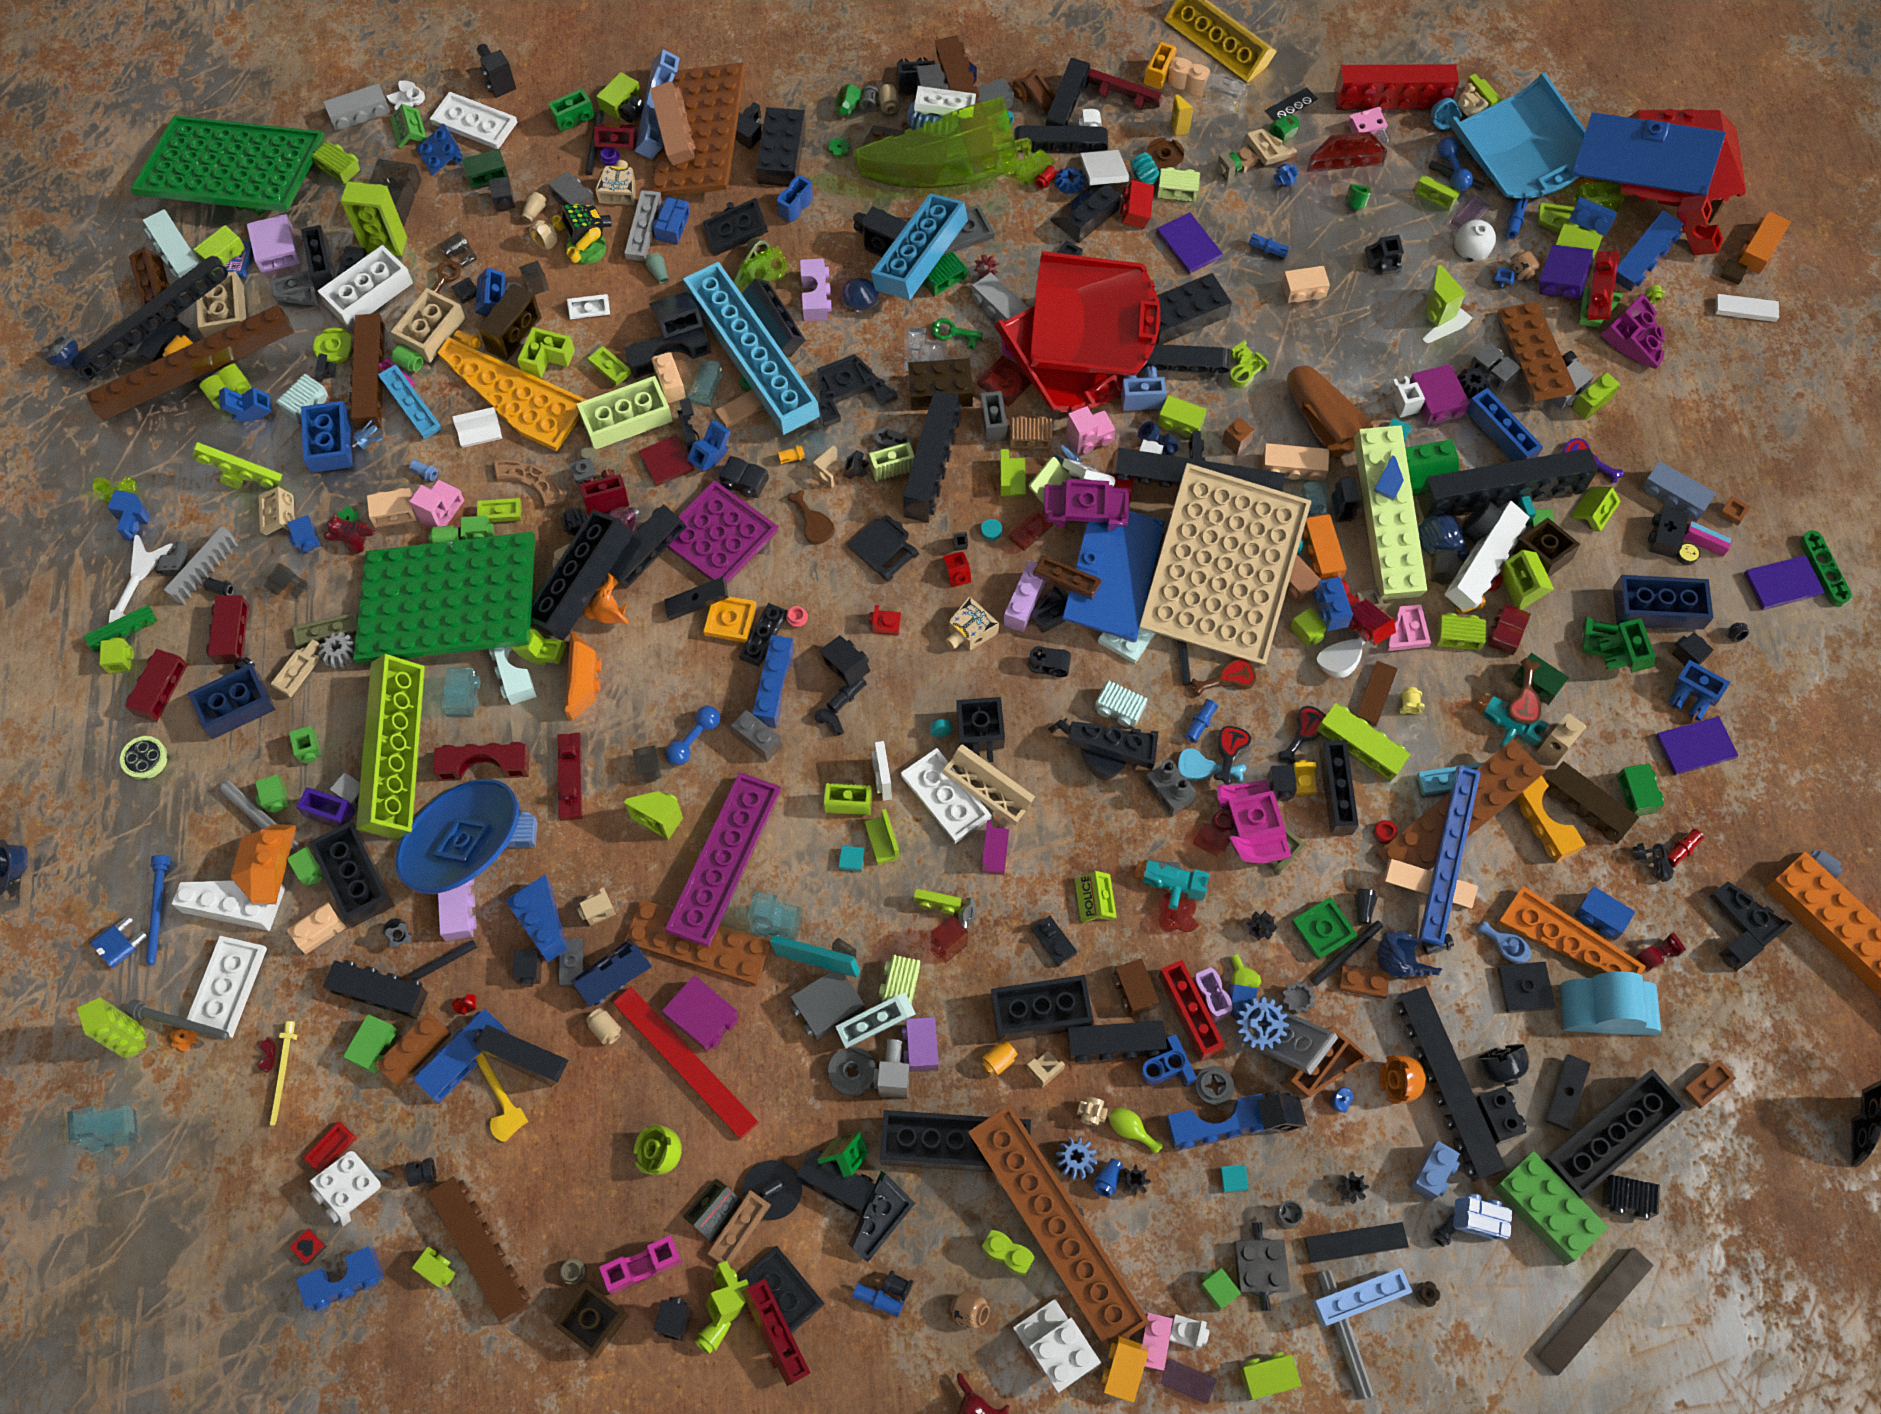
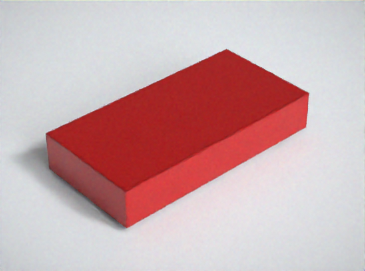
(330, 1147)

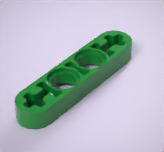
(1821, 569)

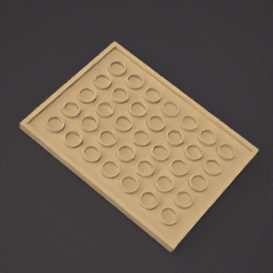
(1225, 564)

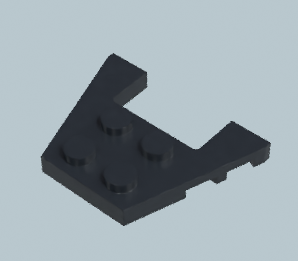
(846, 379)

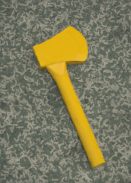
(505, 1125)

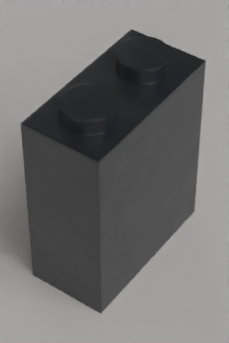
(676, 314)

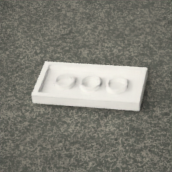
(474, 120)
(948, 803)
(227, 984)

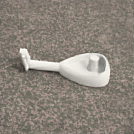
(1341, 658)

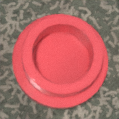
(797, 616)

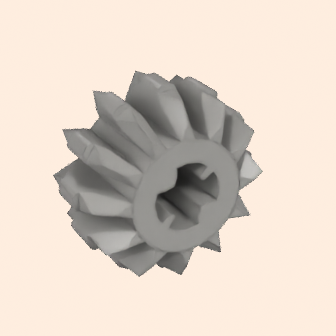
(337, 650)

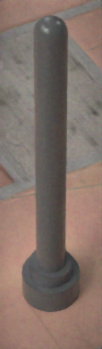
(138, 1010)

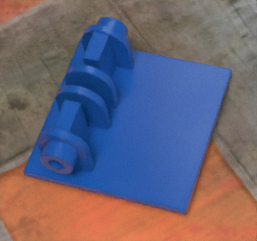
(439, 150)

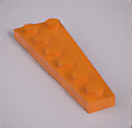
(1556, 930)

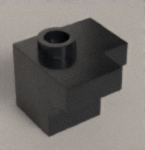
(1385, 254)

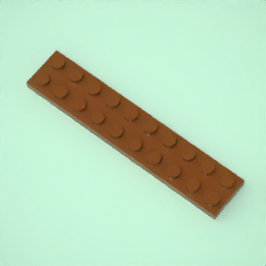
(1058, 1227)

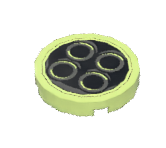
(143, 757)

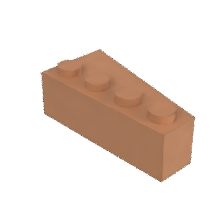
(673, 122)

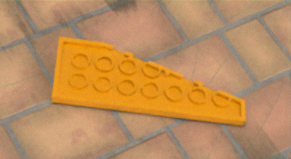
(525, 401)

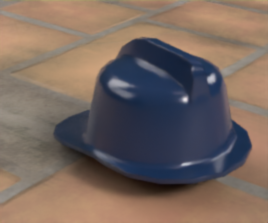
(12, 863)

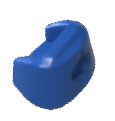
(1504, 275)
(1341, 1099)

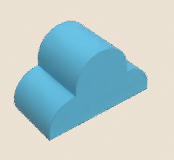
(1611, 1005)

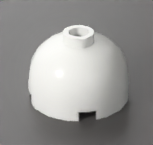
(1475, 240)

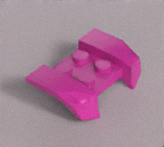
(1256, 821)

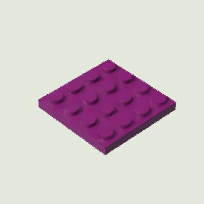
(721, 533)

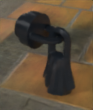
(1662, 869)

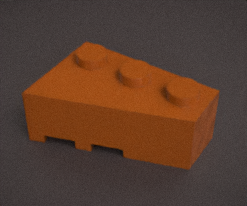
(1339, 1060)

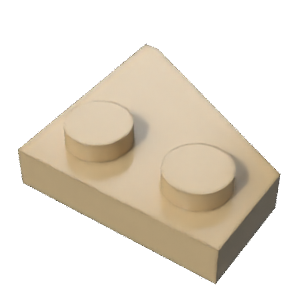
(1268, 147)

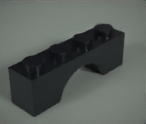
(692, 343)

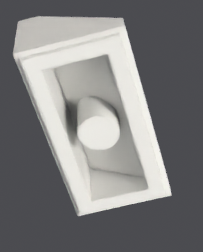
(588, 306)

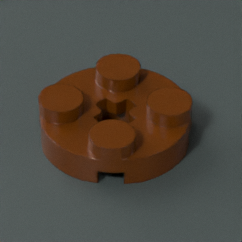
(1172, 148)

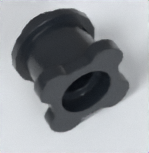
(400, 936)

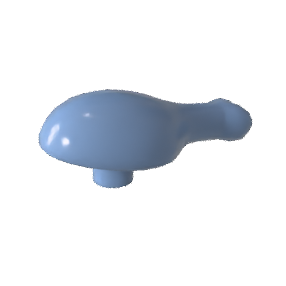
(1509, 945)

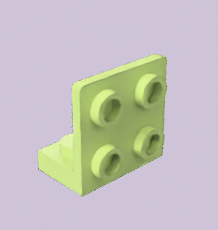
(1052, 474)

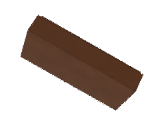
(1038, 90)

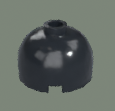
(1505, 1064)

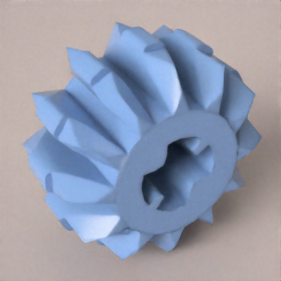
(1072, 1165)

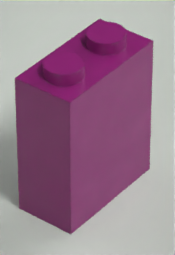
(1442, 394)
(701, 1014)

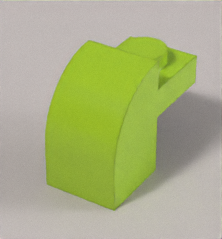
(541, 649)
(728, 1301)

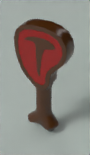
(1236, 673)
(1527, 706)

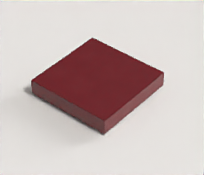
(666, 460)

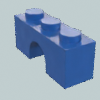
(362, 1272)

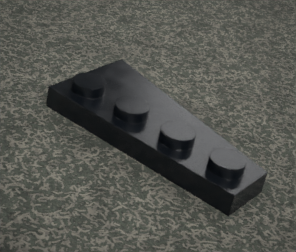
(1123, 745)

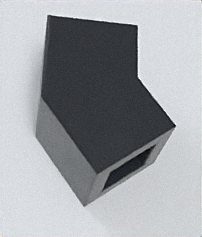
(960, 536)

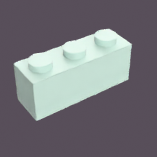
(875, 1020)

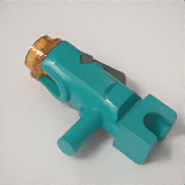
(1496, 712)
(1174, 878)

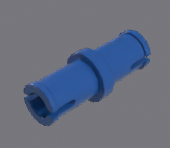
(1268, 245)
(1201, 721)
(877, 1300)

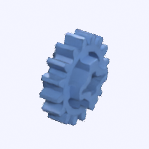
(1261, 1032)

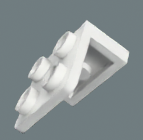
(344, 1187)

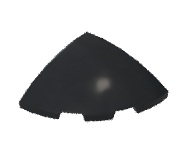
(1867, 1125)

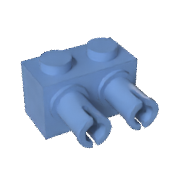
(1143, 392)

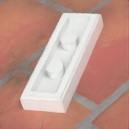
(1747, 307)

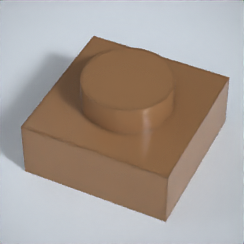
(1247, 158)

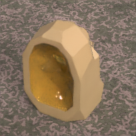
(543, 234)

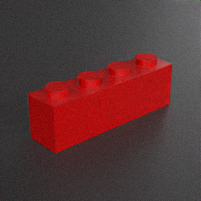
(1191, 1010)

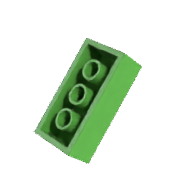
(1550, 1208)

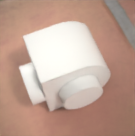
(1089, 117)

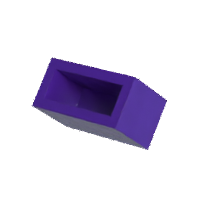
(325, 808)

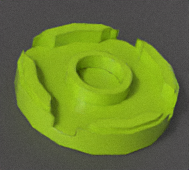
(335, 344)

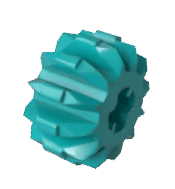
(1145, 169)

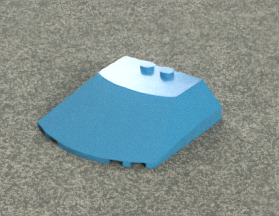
(1525, 141)

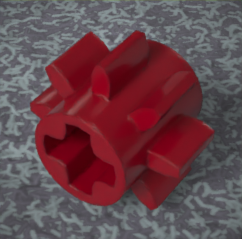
(992, 265)

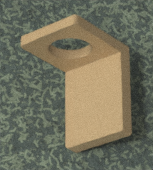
(822, 462)

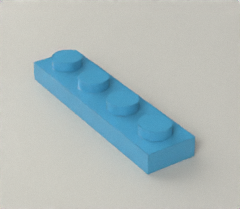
(410, 402)

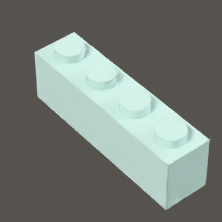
(171, 243)

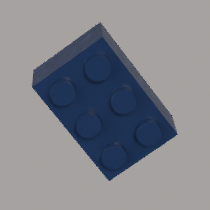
(231, 701)

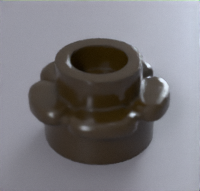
(1428, 1301)

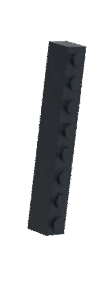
(1169, 469)
(1449, 1084)

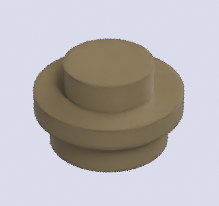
(587, 452)
(572, 1271)

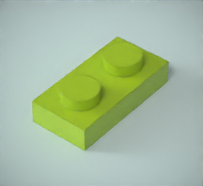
(609, 365)
(500, 509)
(945, 903)

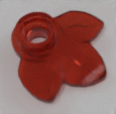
(1181, 916)

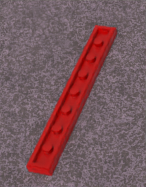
(686, 1063)

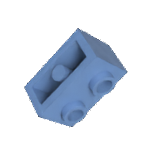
(1434, 1171)

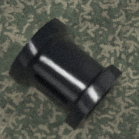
(897, 1285)

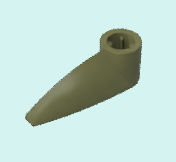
(752, 251)

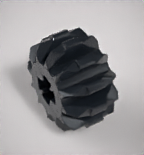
(1473, 381)

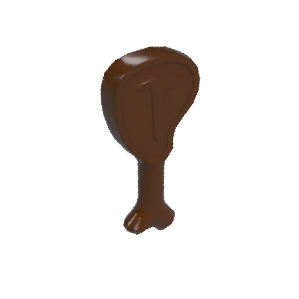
(818, 526)

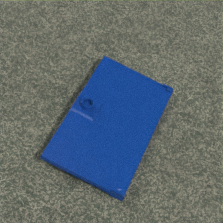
(1649, 153)
(1125, 564)

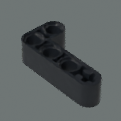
(1068, 92)

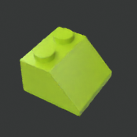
(1443, 297)
(656, 812)

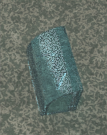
(705, 383)

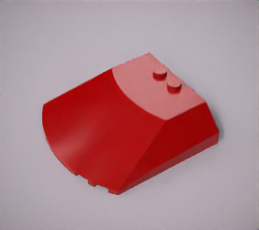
(1728, 173)
(1093, 315)
(1059, 388)

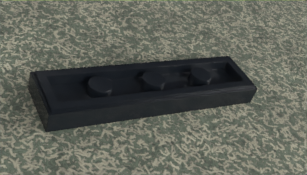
(1356, 1242)

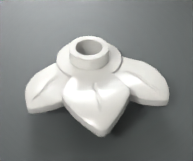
(408, 95)

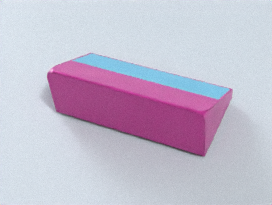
(1707, 538)

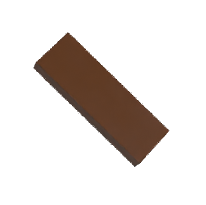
(1067, 577)
(1376, 693)

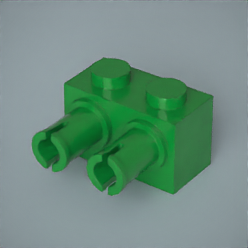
(1635, 644)

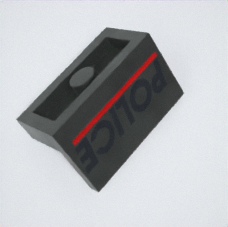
(713, 1210)

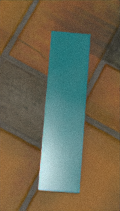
(815, 956)

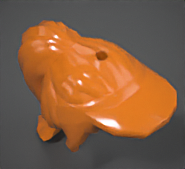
(603, 605)

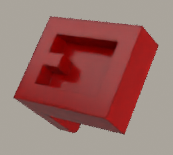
(957, 568)
(885, 621)

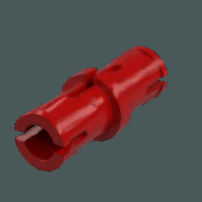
(1684, 847)

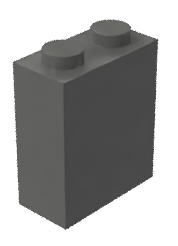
(826, 1004)

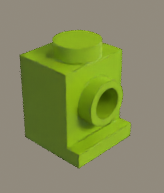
(433, 1268)

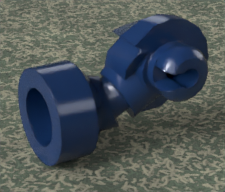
(1150, 432)

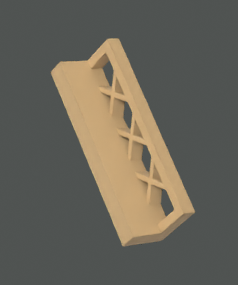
(991, 782)

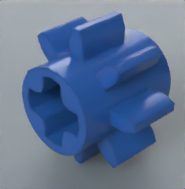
(1285, 174)

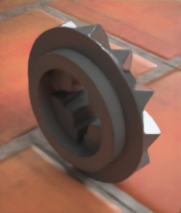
(1221, 1077)

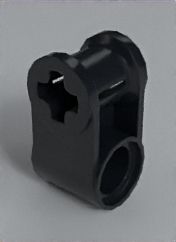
(1052, 661)

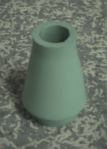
(656, 265)

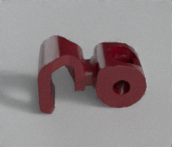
(1654, 957)

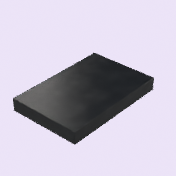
(735, 226)
(791, 1291)

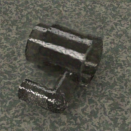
(455, 246)
(281, 578)

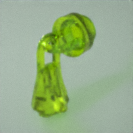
(102, 485)

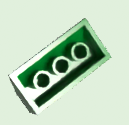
(1430, 460)

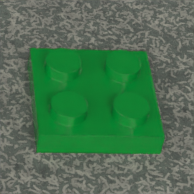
(1324, 928)

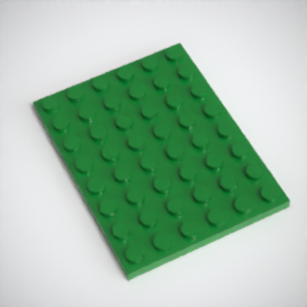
(228, 163)
(446, 597)

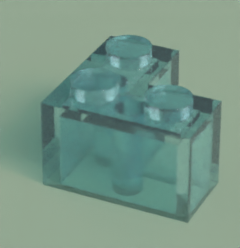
(774, 918)
(98, 1129)

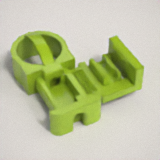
(1248, 365)

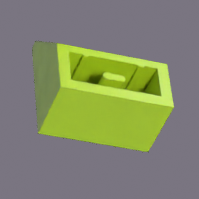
(1525, 579)

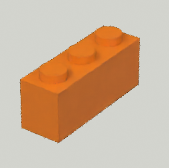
(1763, 241)
(1323, 547)

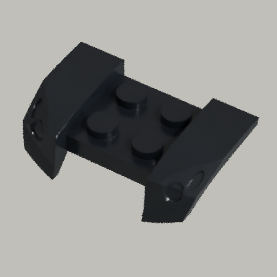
(154, 345)

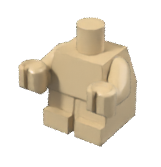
(1470, 102)

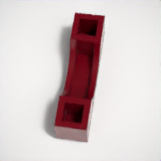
(453, 761)

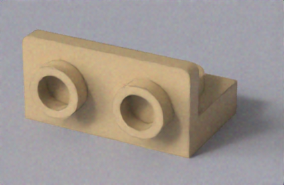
(275, 510)

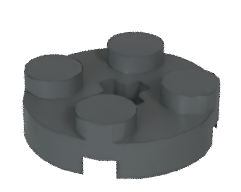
(846, 1059)

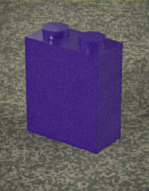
(1566, 271)

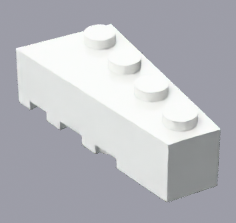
(224, 903)

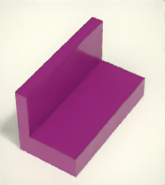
(995, 849)

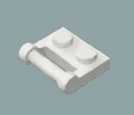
(1086, 471)

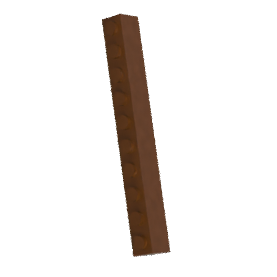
(189, 362)

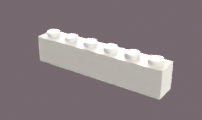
(1486, 558)

